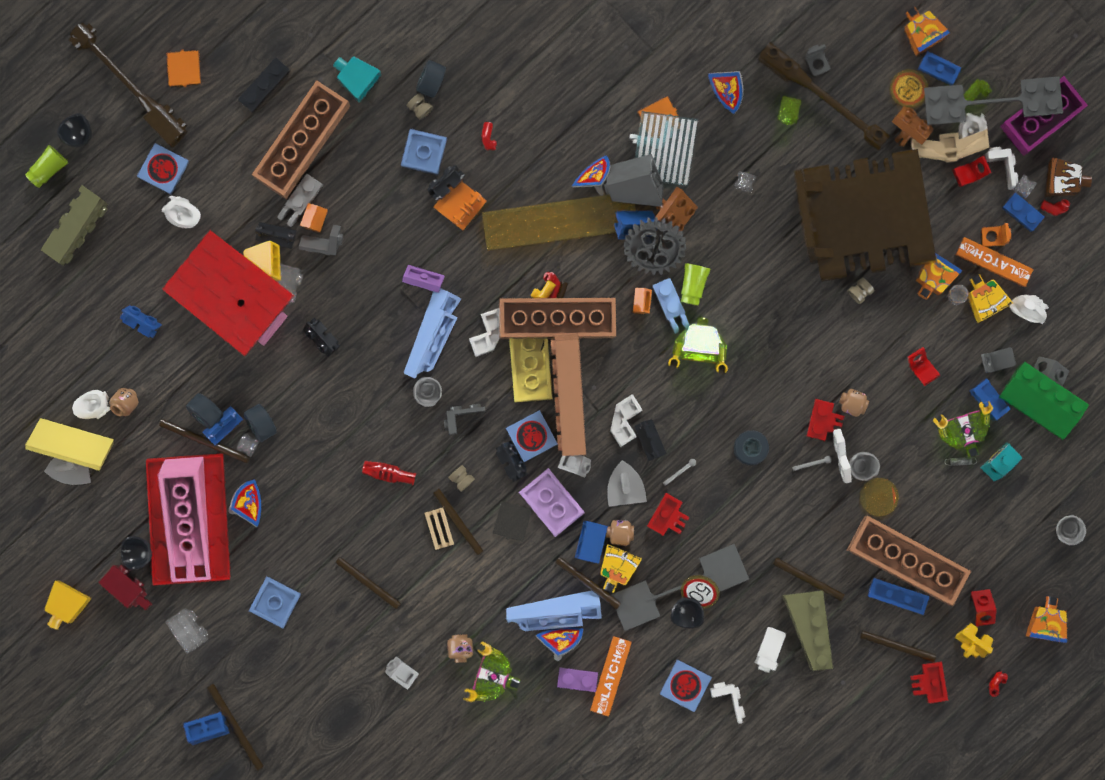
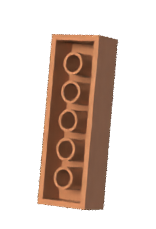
(301, 139)
(552, 316)
(569, 390)
(908, 560)

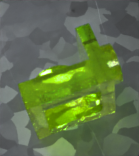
(982, 86)
(789, 110)

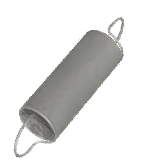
(961, 461)

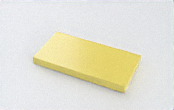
(530, 370)
(69, 444)

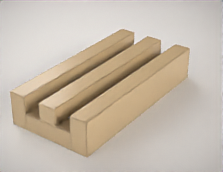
(434, 513)

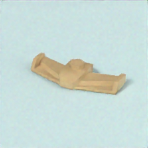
(950, 147)

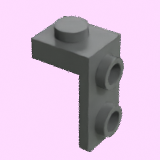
(320, 245)
(450, 423)

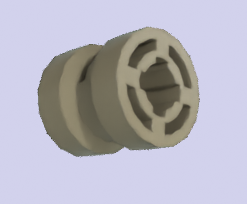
(419, 106)
(861, 290)
(461, 478)

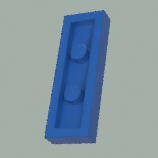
(898, 596)

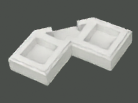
(487, 342)
(624, 411)
(844, 467)

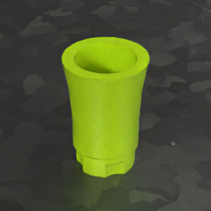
(46, 166)
(694, 283)

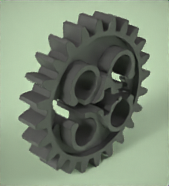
(672, 250)

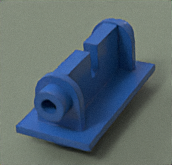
(133, 315)
(224, 426)

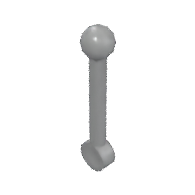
(827, 459)
(692, 462)

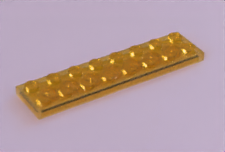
(552, 222)

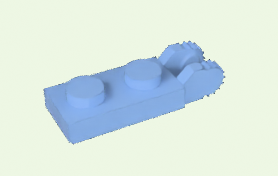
(670, 303)

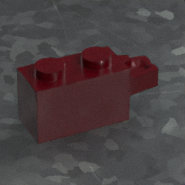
(125, 588)

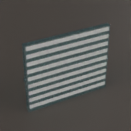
(670, 143)

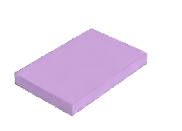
(551, 502)

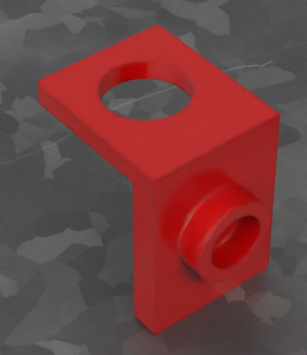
(969, 173)
(922, 367)
(984, 606)

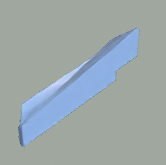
(432, 333)
(556, 612)

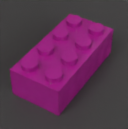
(1031, 131)

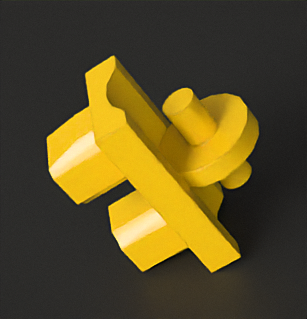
(972, 644)

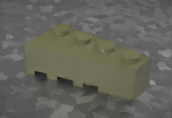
(74, 226)
(810, 623)

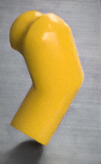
(545, 292)

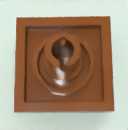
(911, 126)
(677, 208)

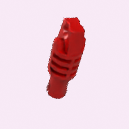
(387, 472)

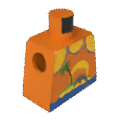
(924, 30)
(936, 277)
(1048, 622)

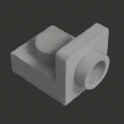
(575, 464)
(401, 672)

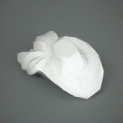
(972, 125)
(181, 212)
(1029, 308)
(91, 405)

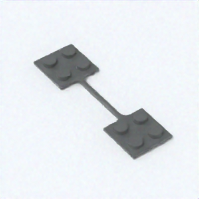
(1037, 95)
(639, 604)

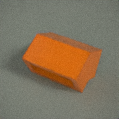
(313, 217)
(642, 301)

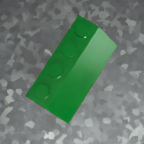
(1043, 400)

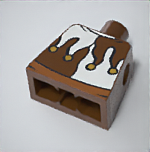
(1065, 178)

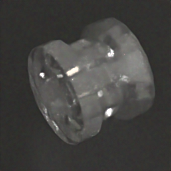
(745, 181)
(1024, 186)
(954, 296)
(247, 444)

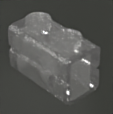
(187, 630)

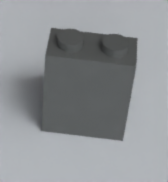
(635, 182)

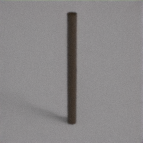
(204, 441)
(235, 727)

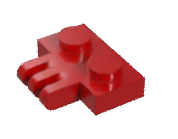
(822, 420)
(667, 515)
(931, 682)

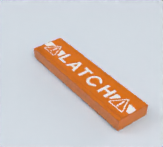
(994, 262)
(610, 676)

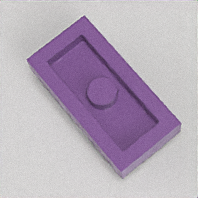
(423, 278)
(577, 679)

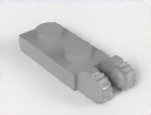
(300, 198)

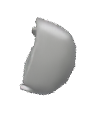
(427, 391)
(864, 466)
(1071, 530)

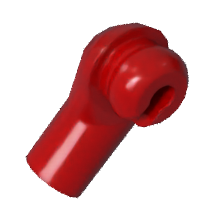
(486, 136)
(1057, 208)
(553, 278)
(998, 678)

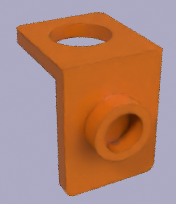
(1003, 235)

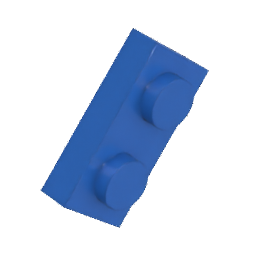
(939, 68)
(1023, 212)

